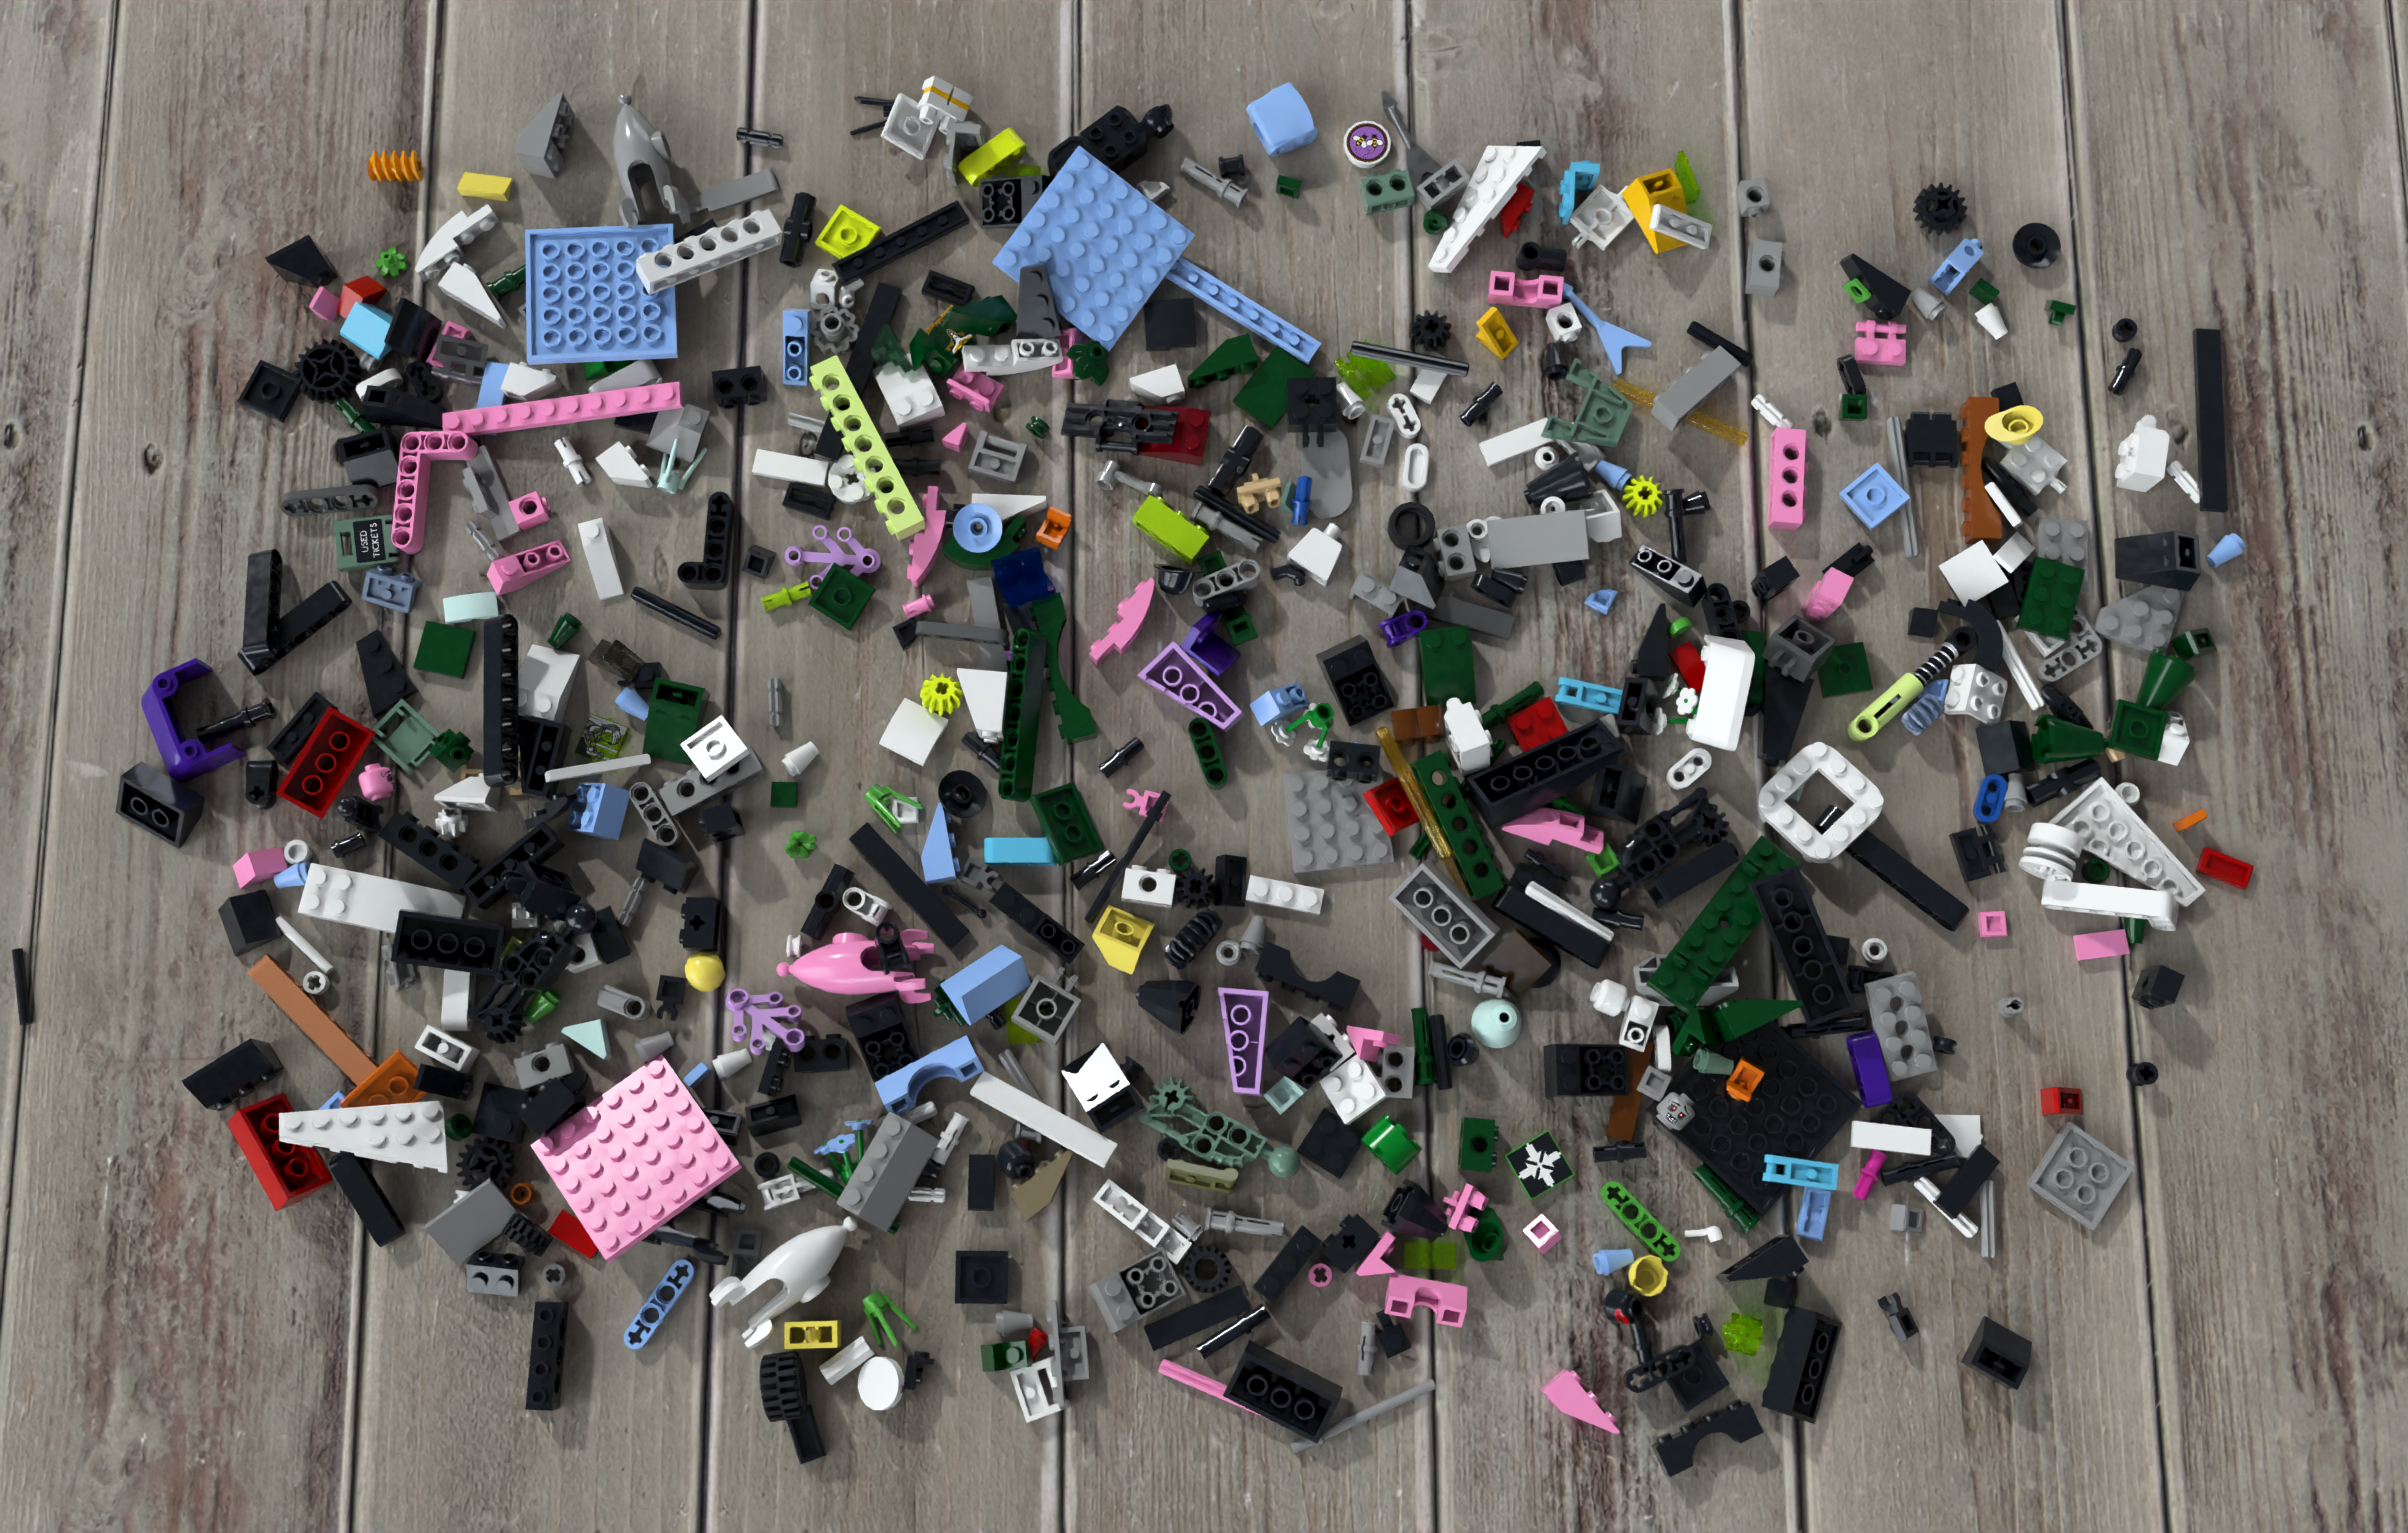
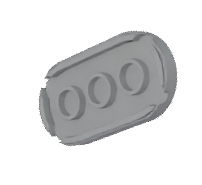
(1329, 473)

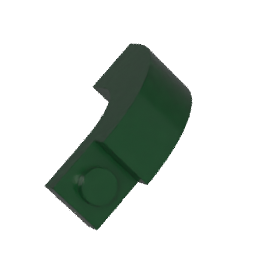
(982, 561)

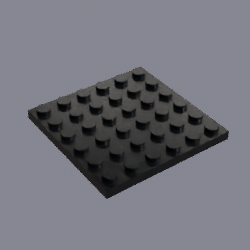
(1788, 1115)

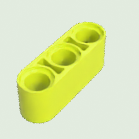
(992, 155)

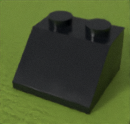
(1418, 577)
(666, 867)

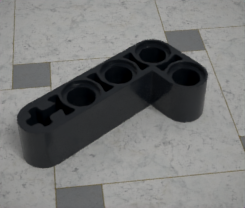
(712, 542)
(366, 1197)

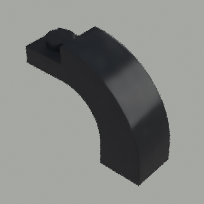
(1990, 637)

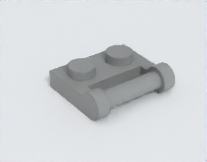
(996, 464)

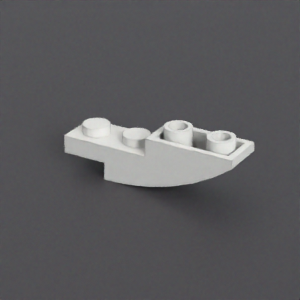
(446, 243)
(1018, 357)

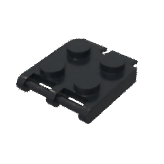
(1931, 440)

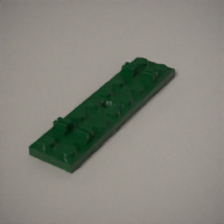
(1707, 945)

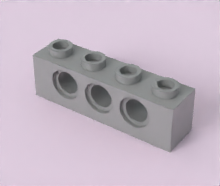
(704, 794)

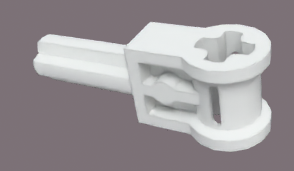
(787, 1189)

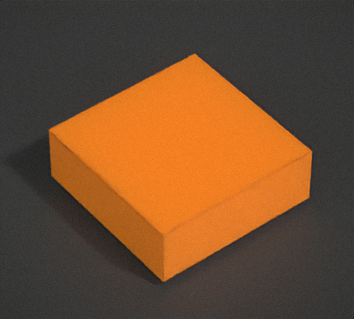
(2190, 820)

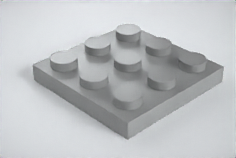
(2080, 1175)

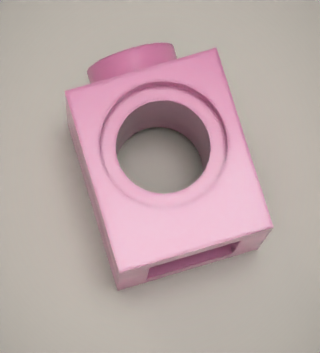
(521, 505)

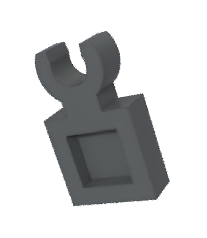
(978, 875)

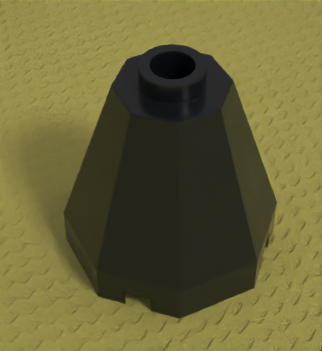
(1170, 1002)
(1414, 1213)

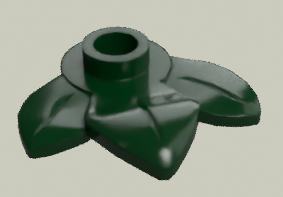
(1088, 364)

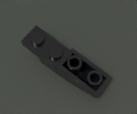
(1036, 923)

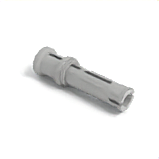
(1223, 187)
(1216, 522)
(1436, 970)
(1230, 1222)

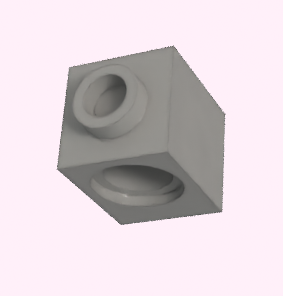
(1753, 188)

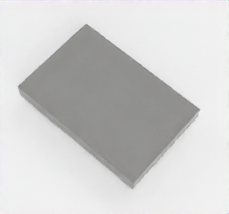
(472, 1221)

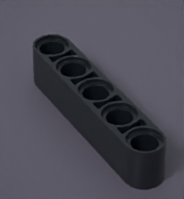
(262, 604)
(1722, 609)
(303, 623)
(1551, 926)

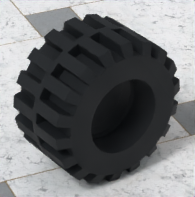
(783, 1386)

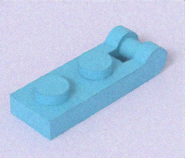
(1589, 696)
(1801, 1172)

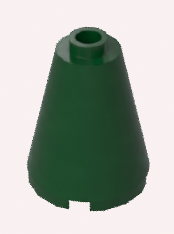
(2164, 680)
(2064, 741)

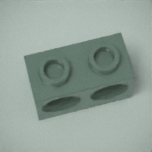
(1389, 197)

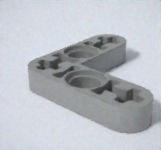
(2078, 640)

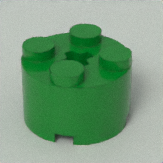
(1390, 1144)

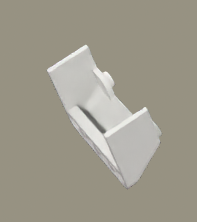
(1723, 692)

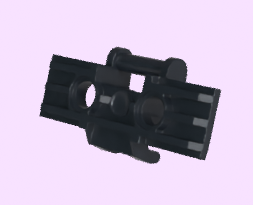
(1120, 416)

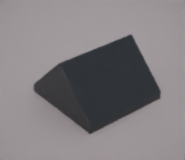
(2005, 748)
(249, 921)

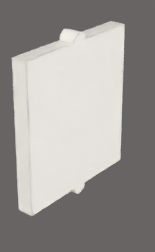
(1964, 1130)

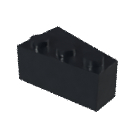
(542, 749)

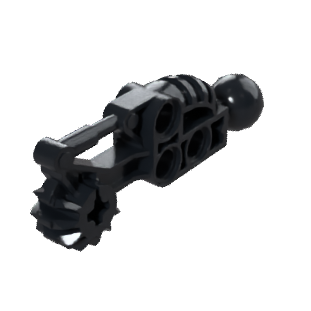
(1641, 847)
(534, 963)

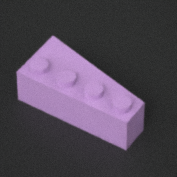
(1188, 685)
(1246, 1035)

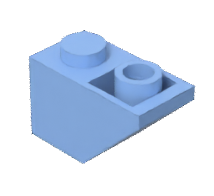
(1279, 703)

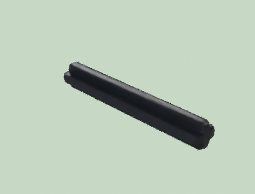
(1237, 514)
(676, 613)

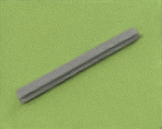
(1901, 477)

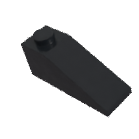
(1887, 294)
(1652, 653)
(443, 1082)

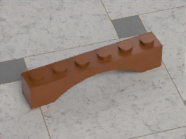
(1981, 517)

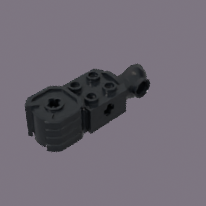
(1115, 138)

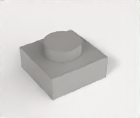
(1654, 1083)

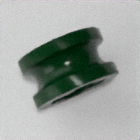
(1037, 427)
(1185, 866)

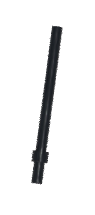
(1153, 815)

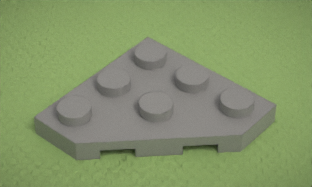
(2141, 619)

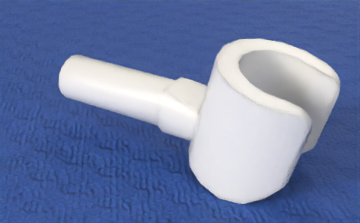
(1713, 1232)

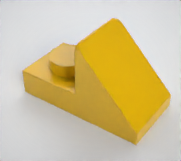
(1496, 333)

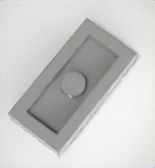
(1377, 441)

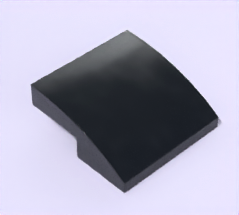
(1169, 324)
(412, 331)

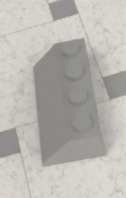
(1444, 913)
(888, 1171)

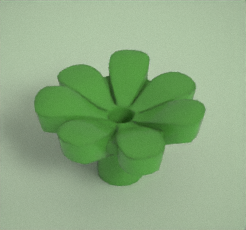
(391, 263)
(800, 843)

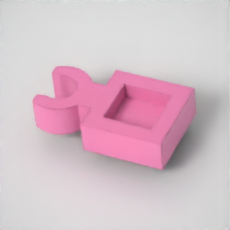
(1144, 802)

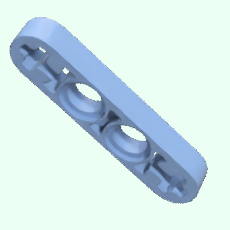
(663, 1306)

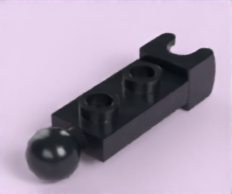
(360, 813)

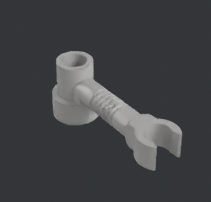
(1110, 475)

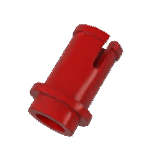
(1037, 1339)

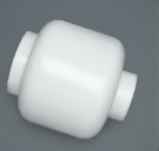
(1610, 997)

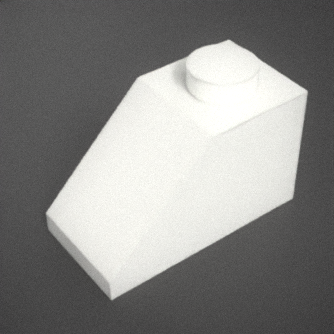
(1160, 385)

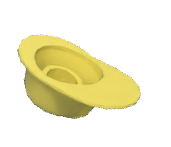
(2014, 425)

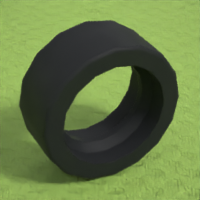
(1415, 508)

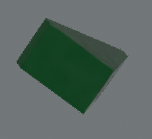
(2193, 644)

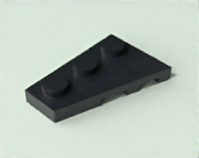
(1037, 305)
(383, 674)

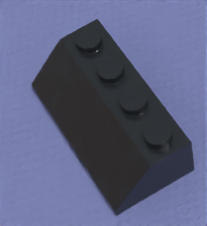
(448, 942)
(1801, 1364)
(1283, 1391)

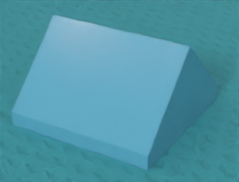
(367, 329)

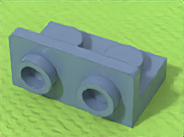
(390, 588)

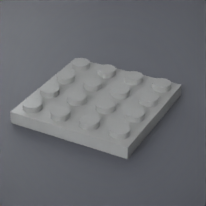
(1333, 823)

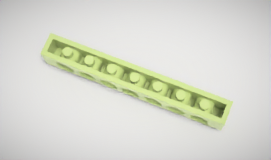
(832, 372)

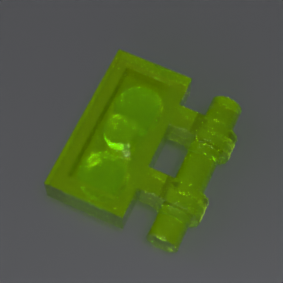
(1375, 373)

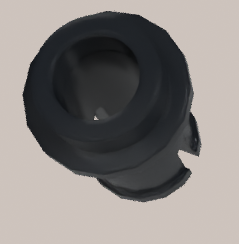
(348, 845)

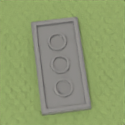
(1538, 539)

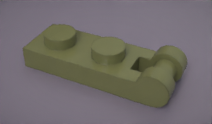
(1201, 1176)

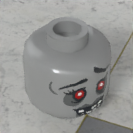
(1675, 1111)

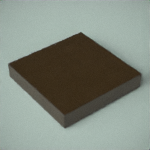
(1518, 961)

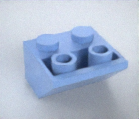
(598, 810)

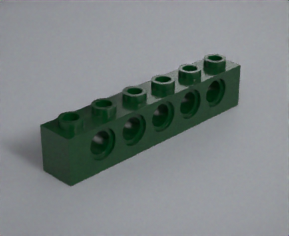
(1465, 863)

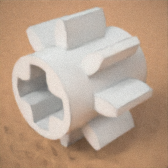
(451, 822)

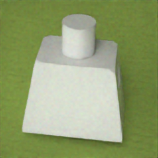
(1317, 553)

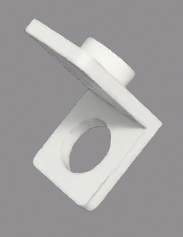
(823, 282)

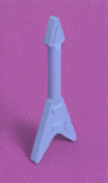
(1611, 336)

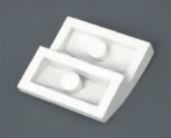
(913, 731)

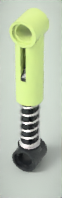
(1910, 685)

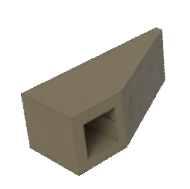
(1039, 1190)

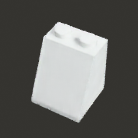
(987, 701)

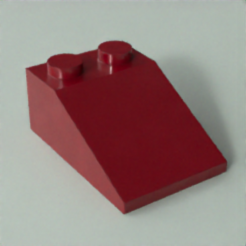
(1189, 437)

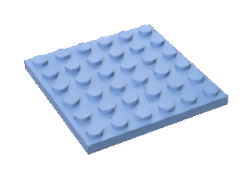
(1099, 244)
(591, 301)

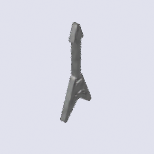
(1418, 161)

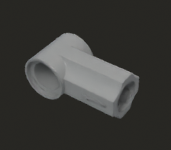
(623, 1003)

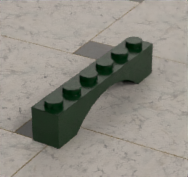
(1076, 718)

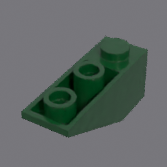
(984, 318)
(1230, 358)

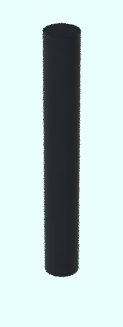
(21, 986)

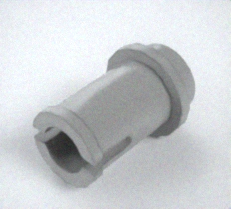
(2015, 1007)
(1187, 1226)

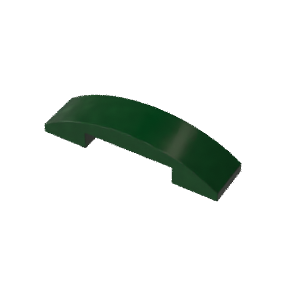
(1234, 619)

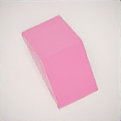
(259, 866)

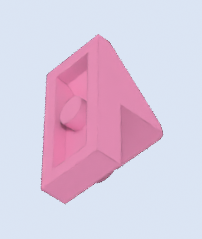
(1368, 1041)
(1372, 1263)

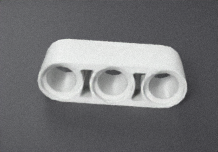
(634, 375)
(457, 1000)

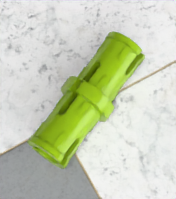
(786, 596)

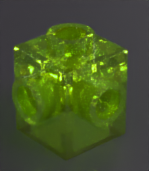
(1742, 1334)

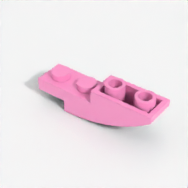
(927, 545)
(1132, 615)
(1564, 826)

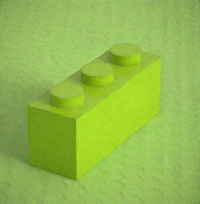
(1171, 529)

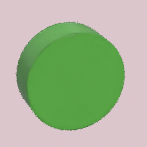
(1679, 627)

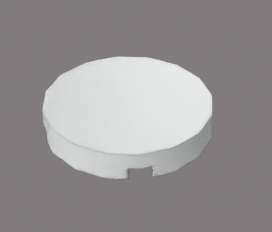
(880, 1383)

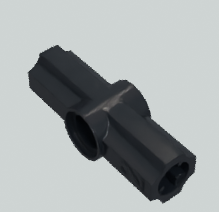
(798, 229)
(1235, 461)
(2062, 782)
(819, 917)

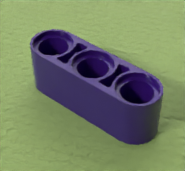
(1869, 1069)

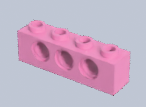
(1779, 514)

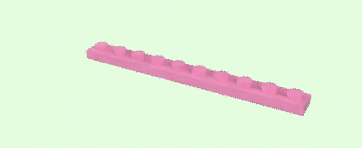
(565, 409)

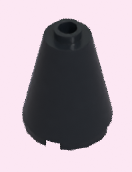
(1564, 480)

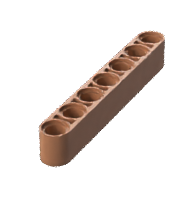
(313, 1019)

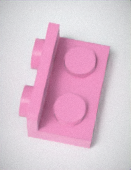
(976, 388)

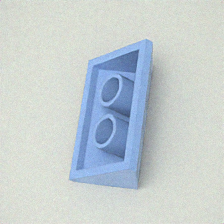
(987, 983)

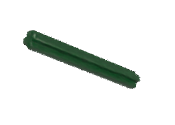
(823, 1183)

